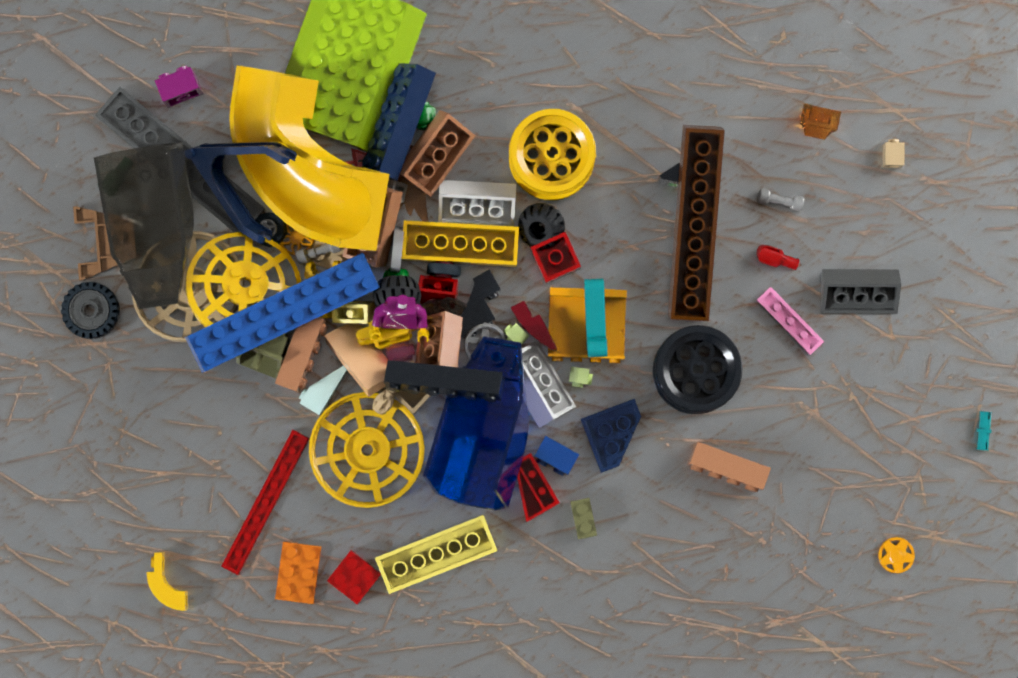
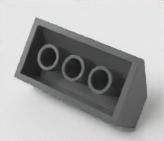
(860, 291)

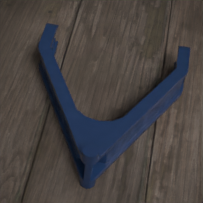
(209, 162)

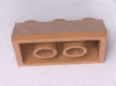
(443, 340)

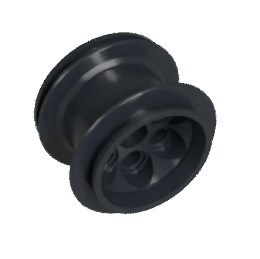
(720, 350)

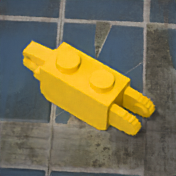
(389, 336)

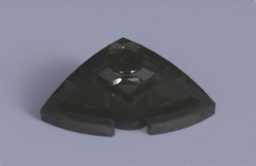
(447, 304)

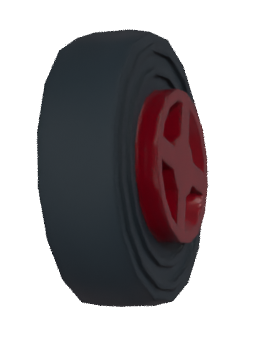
(444, 269)

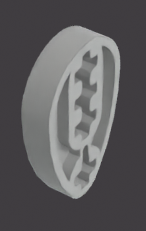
(397, 249)

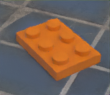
(298, 572)

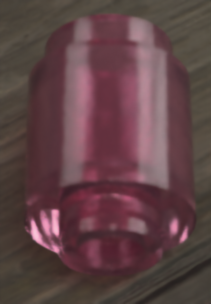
(400, 351)

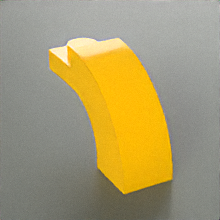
(162, 589)

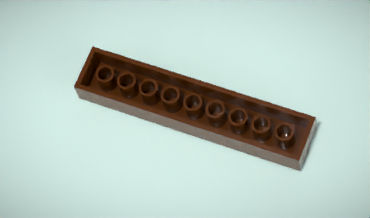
(696, 222)

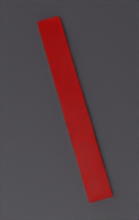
(265, 502)

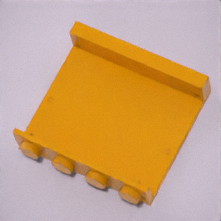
(568, 324)

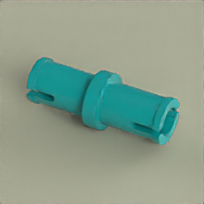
(984, 430)

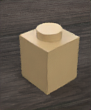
(893, 154)

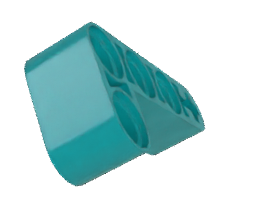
(595, 317)

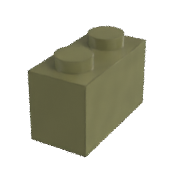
(583, 518)

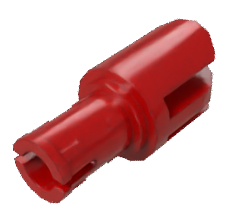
(775, 257)

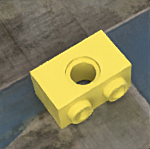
(354, 312)

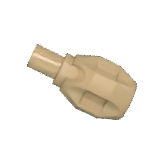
(383, 402)

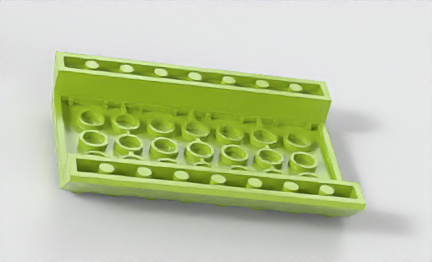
(353, 56)

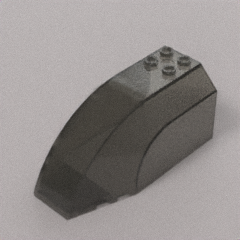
(148, 219)

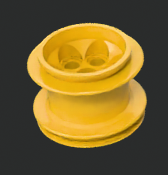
(578, 139)

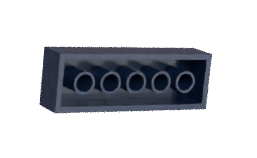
(398, 119)

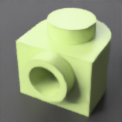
(515, 333)
(580, 377)

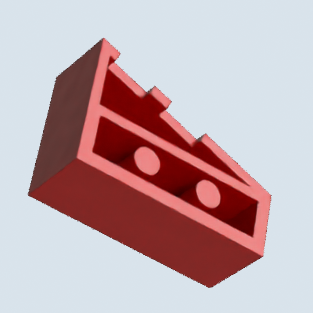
(534, 489)

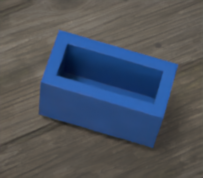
(556, 455)

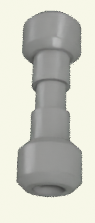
(766, 197)
(303, 256)

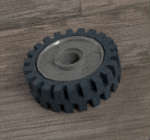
(75, 307)

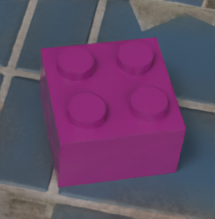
(178, 86)

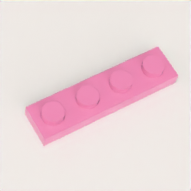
(790, 321)

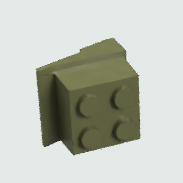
(266, 357)

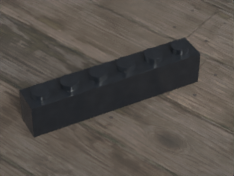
(444, 381)

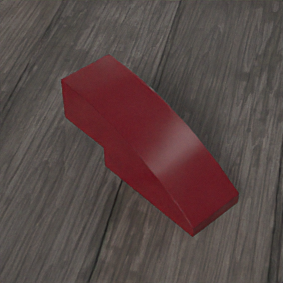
(534, 325)

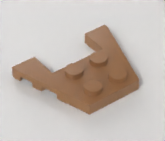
(105, 260)

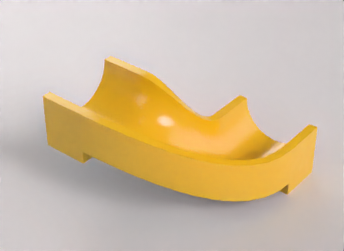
(317, 190)

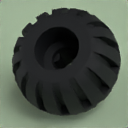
(535, 234)
(396, 286)

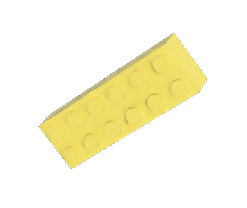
(436, 554)

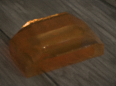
(819, 121)

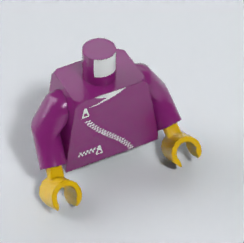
(399, 313)

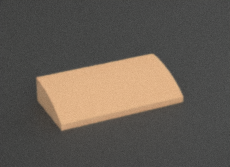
(364, 363)

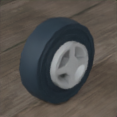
(272, 221)

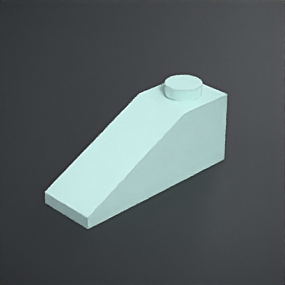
(321, 392)

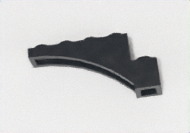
(477, 310)

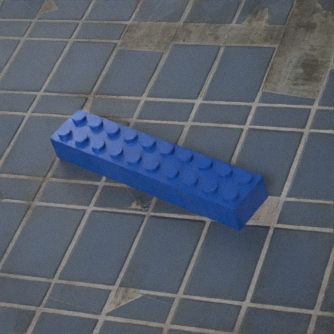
(282, 312)

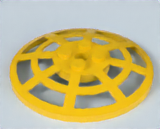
(234, 274)
(355, 457)

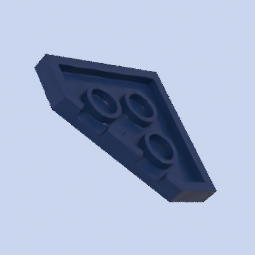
(611, 433)

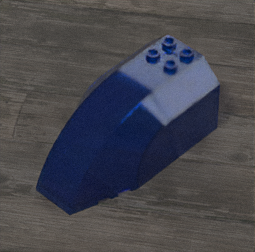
(481, 441)

